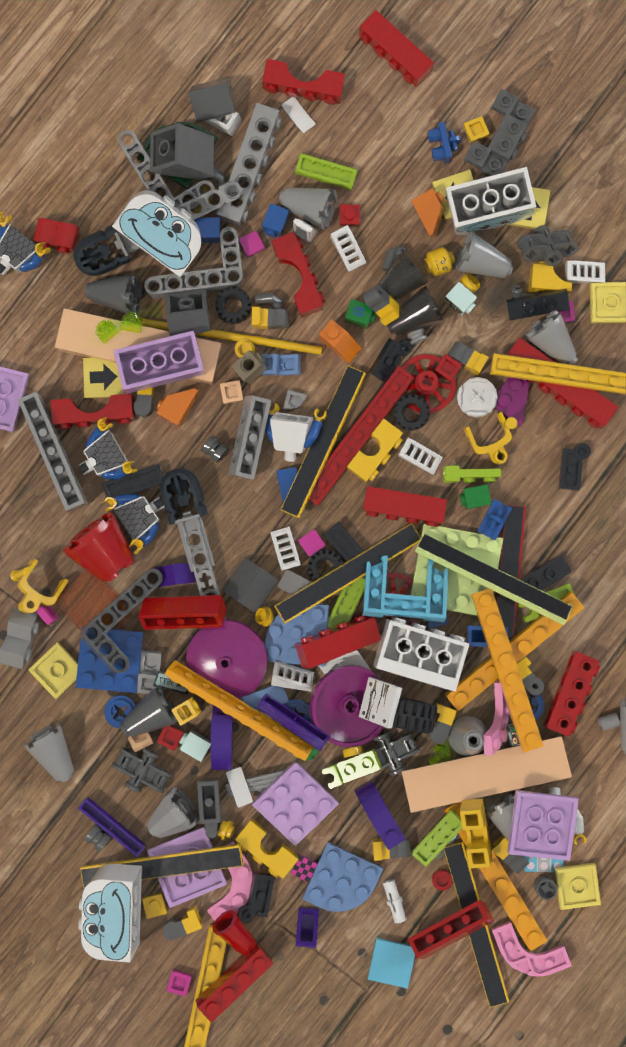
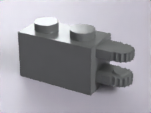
(210, 805)

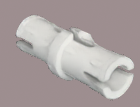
(394, 901)

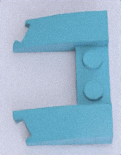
(379, 603)

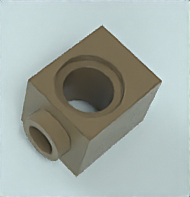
(242, 366)

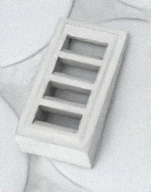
(229, 124)
(304, 230)
(350, 238)
(569, 265)
(409, 442)
(288, 565)
(284, 668)

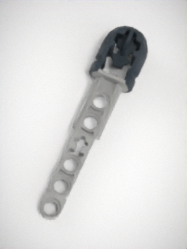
(87, 259)
(190, 523)

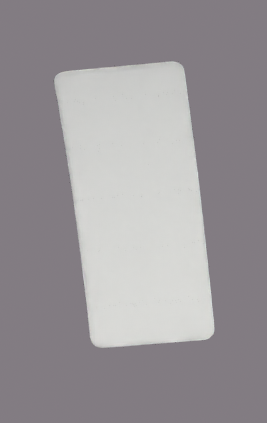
(298, 114)

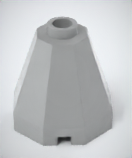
(173, 814)

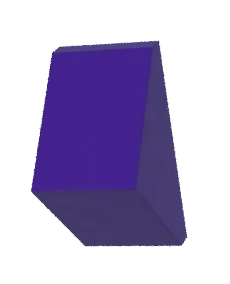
(176, 574)
(307, 927)

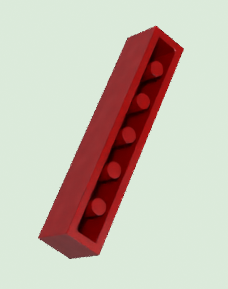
(582, 401)

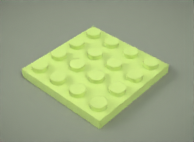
(459, 586)

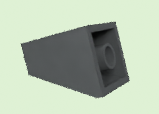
(182, 152)

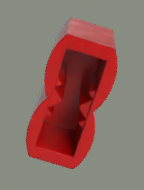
(56, 235)

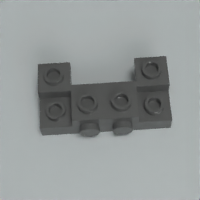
(510, 132)

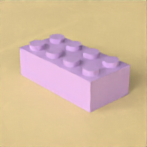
(159, 362)

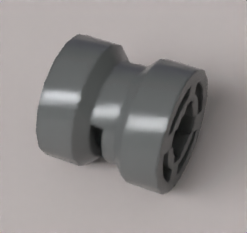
(215, 449)
(97, 837)
(545, 891)

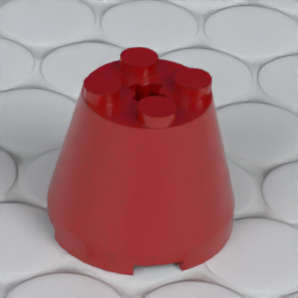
(101, 548)

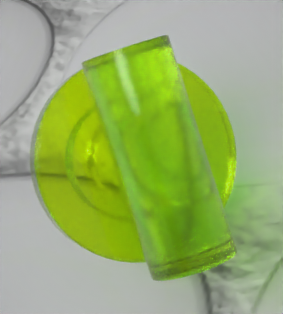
(131, 322)
(106, 330)
(442, 753)

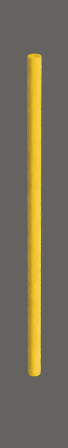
(237, 337)

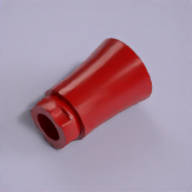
(234, 932)

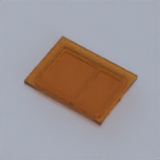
(86, 599)

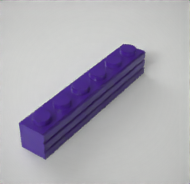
(293, 722)
(112, 826)

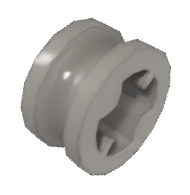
(417, 336)

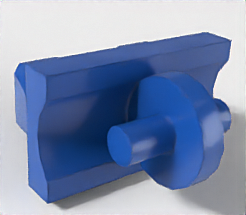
(444, 151)
(494, 519)

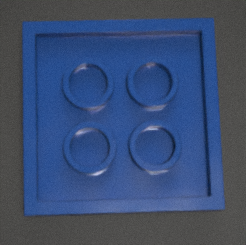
(94, 673)

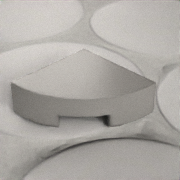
(294, 400)

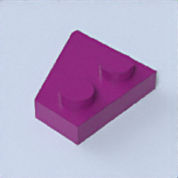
(513, 399)

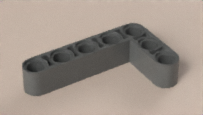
(116, 615)

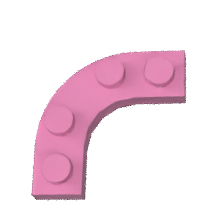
(498, 731)
(238, 892)
(527, 962)

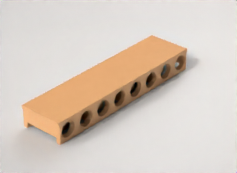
(78, 337)
(485, 775)

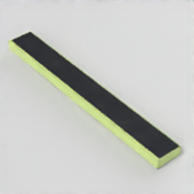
(494, 579)

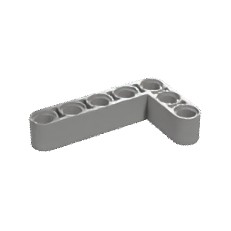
(158, 182)
(204, 276)

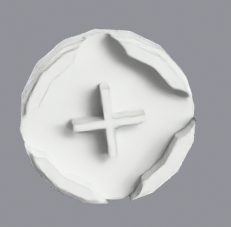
(477, 397)

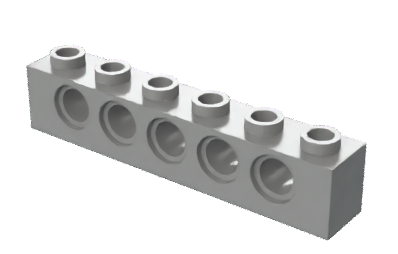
(261, 117)
(53, 452)

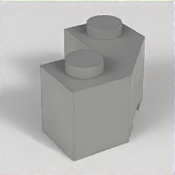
(19, 639)

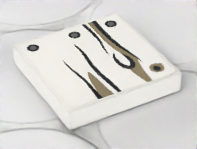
(380, 702)

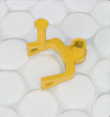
(497, 447)
(31, 596)

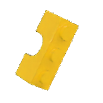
(387, 438)
(478, 840)
(278, 861)

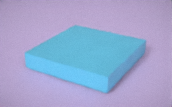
(391, 963)

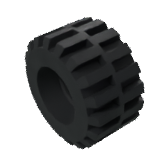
(415, 716)

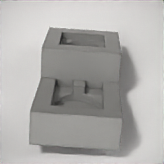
(149, 666)

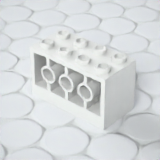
(426, 666)

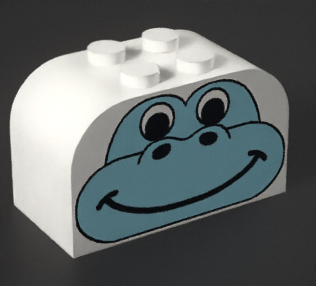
(491, 201)
(160, 230)
(112, 913)

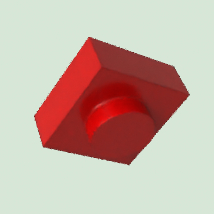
(349, 215)
(447, 368)
(170, 737)

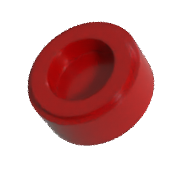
(441, 879)

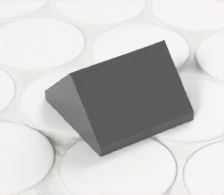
(212, 99)
(250, 585)

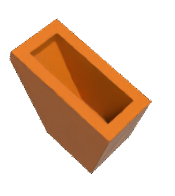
(430, 210)
(339, 341)
(176, 406)

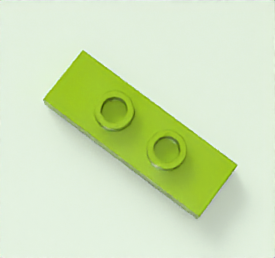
(326, 171)
(346, 603)
(438, 838)

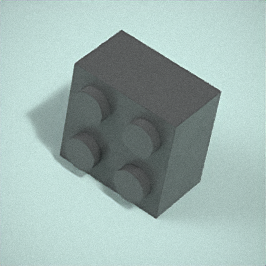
(187, 312)

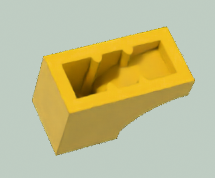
(544, 279)

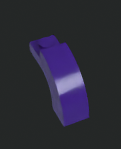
(221, 740)
(379, 814)

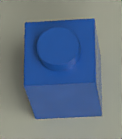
(275, 221)
(209, 229)

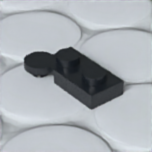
(389, 358)
(572, 467)
(259, 897)

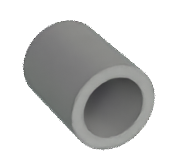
(608, 721)

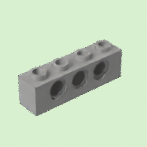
(249, 437)

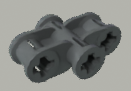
(547, 245)
(396, 750)
(148, 773)

